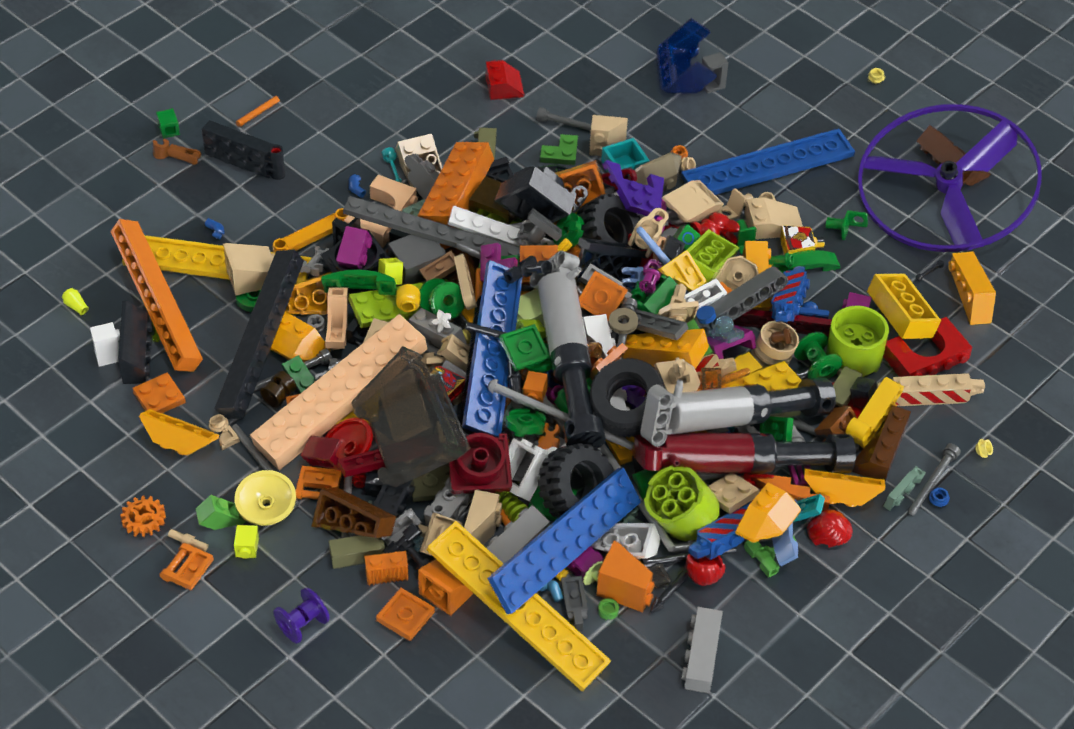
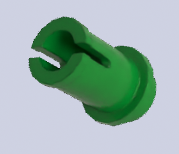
(782, 260)
(637, 294)

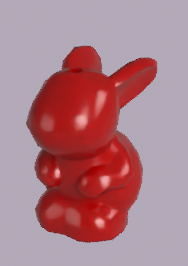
(718, 224)

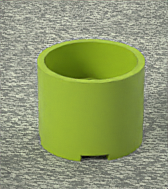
(858, 338)
(681, 502)

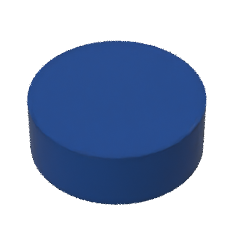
(706, 314)

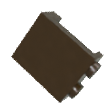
(485, 197)

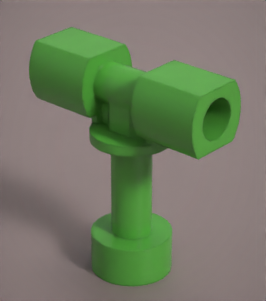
(764, 555)

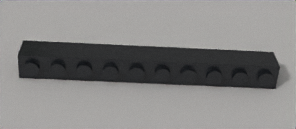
(259, 335)

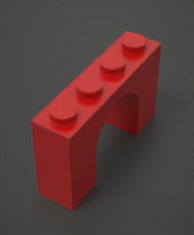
(948, 339)

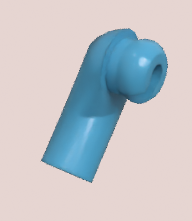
(555, 590)

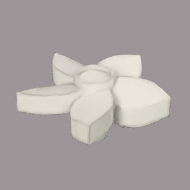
(442, 320)

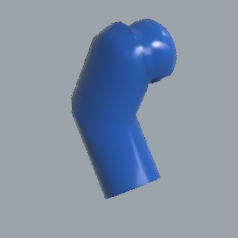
(354, 186)
(216, 226)

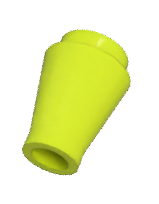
(74, 300)

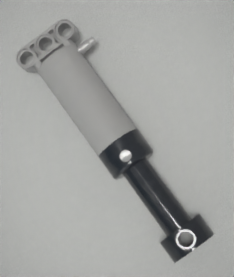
(569, 347)
(729, 407)

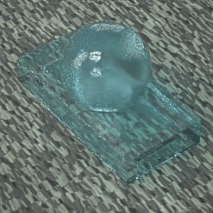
(725, 330)

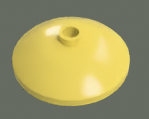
(265, 488)

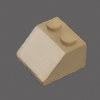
(605, 132)

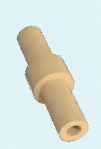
(188, 539)

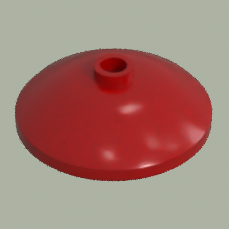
(354, 435)

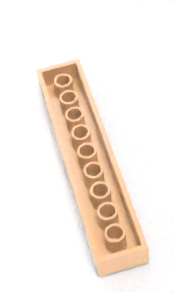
(331, 395)

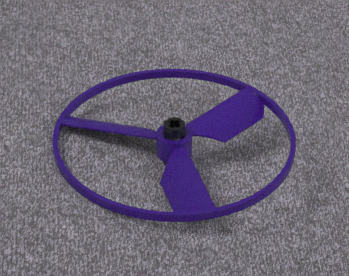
(950, 178)

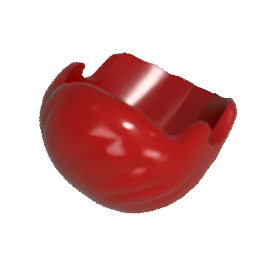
(829, 528)
(705, 571)

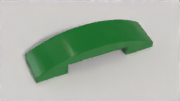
(813, 259)
(360, 280)

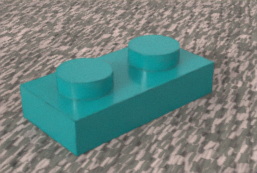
(810, 507)

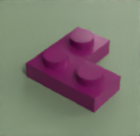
(493, 253)

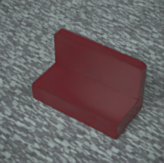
(321, 452)

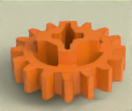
(143, 515)

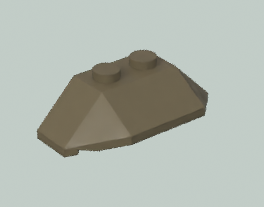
(665, 166)

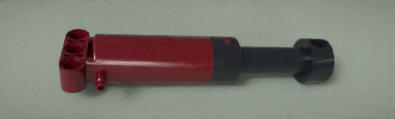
(744, 453)

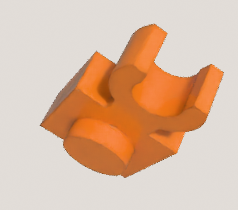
(549, 439)

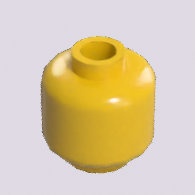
(408, 298)

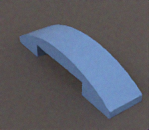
(785, 546)

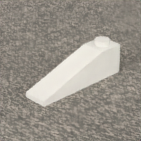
(638, 538)

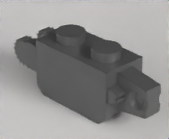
(421, 174)

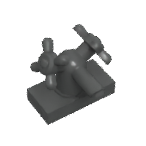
(542, 227)

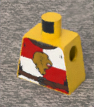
(799, 239)

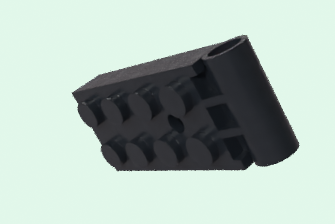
(243, 150)

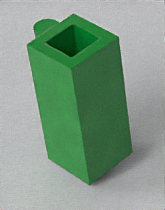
(660, 297)

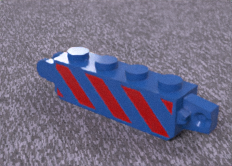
(788, 300)
(718, 536)

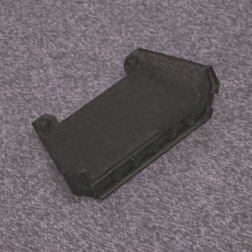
(410, 419)

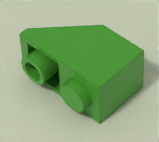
(218, 513)

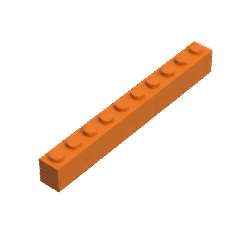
(156, 296)

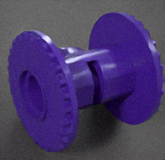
(300, 616)

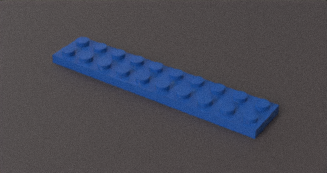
(772, 162)
(489, 361)
(564, 540)

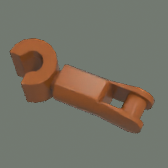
(174, 151)

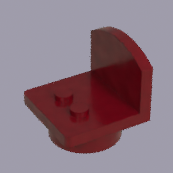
(483, 467)

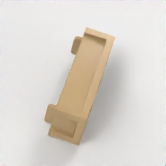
(455, 351)

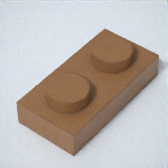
(439, 268)

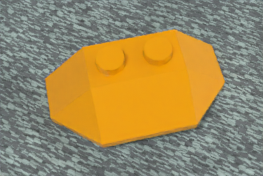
(296, 339)
(175, 433)
(844, 488)
(768, 514)

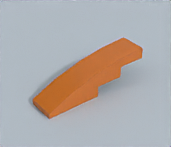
(796, 491)

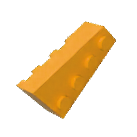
(759, 254)
(973, 287)

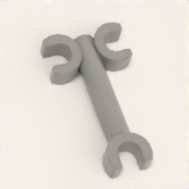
(313, 265)

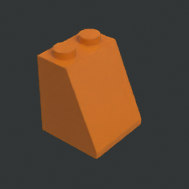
(625, 579)
(442, 587)

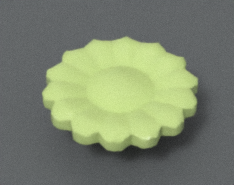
(592, 574)

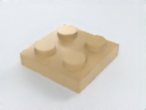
(733, 492)

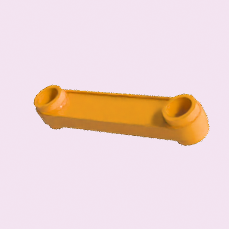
(308, 234)

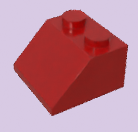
(503, 80)

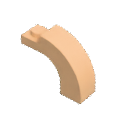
(337, 318)

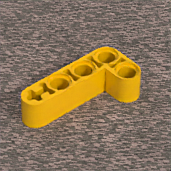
(874, 412)

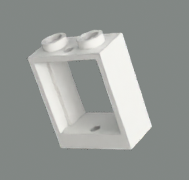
(530, 481)

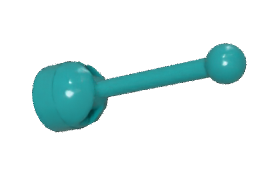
(389, 159)

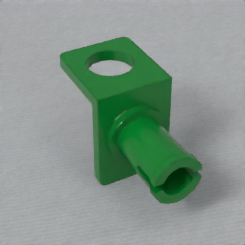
(845, 223)
(745, 234)

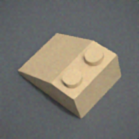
(770, 216)
(484, 516)

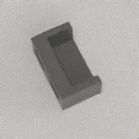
(719, 65)

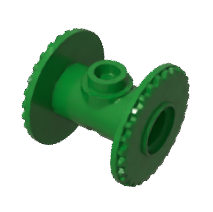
(443, 296)
(812, 348)

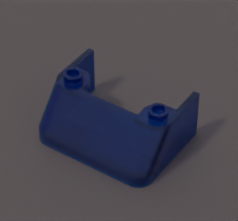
(675, 58)

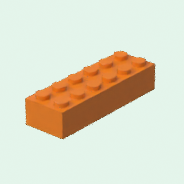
(457, 180)

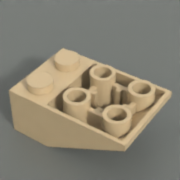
(424, 147)
(693, 202)

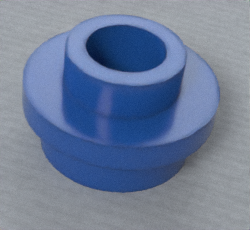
(939, 493)

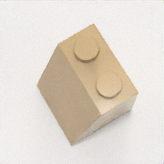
(247, 266)

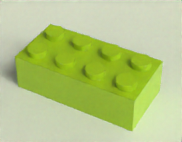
(711, 253)

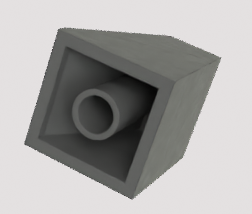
(415, 254)

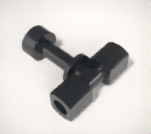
(526, 268)
(407, 544)

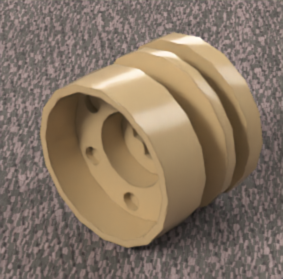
(771, 353)

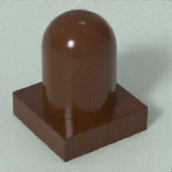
(781, 336)

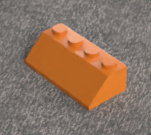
(585, 175)

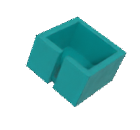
(625, 153)

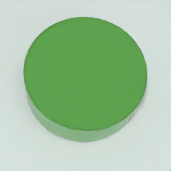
(608, 609)

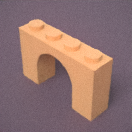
(390, 193)

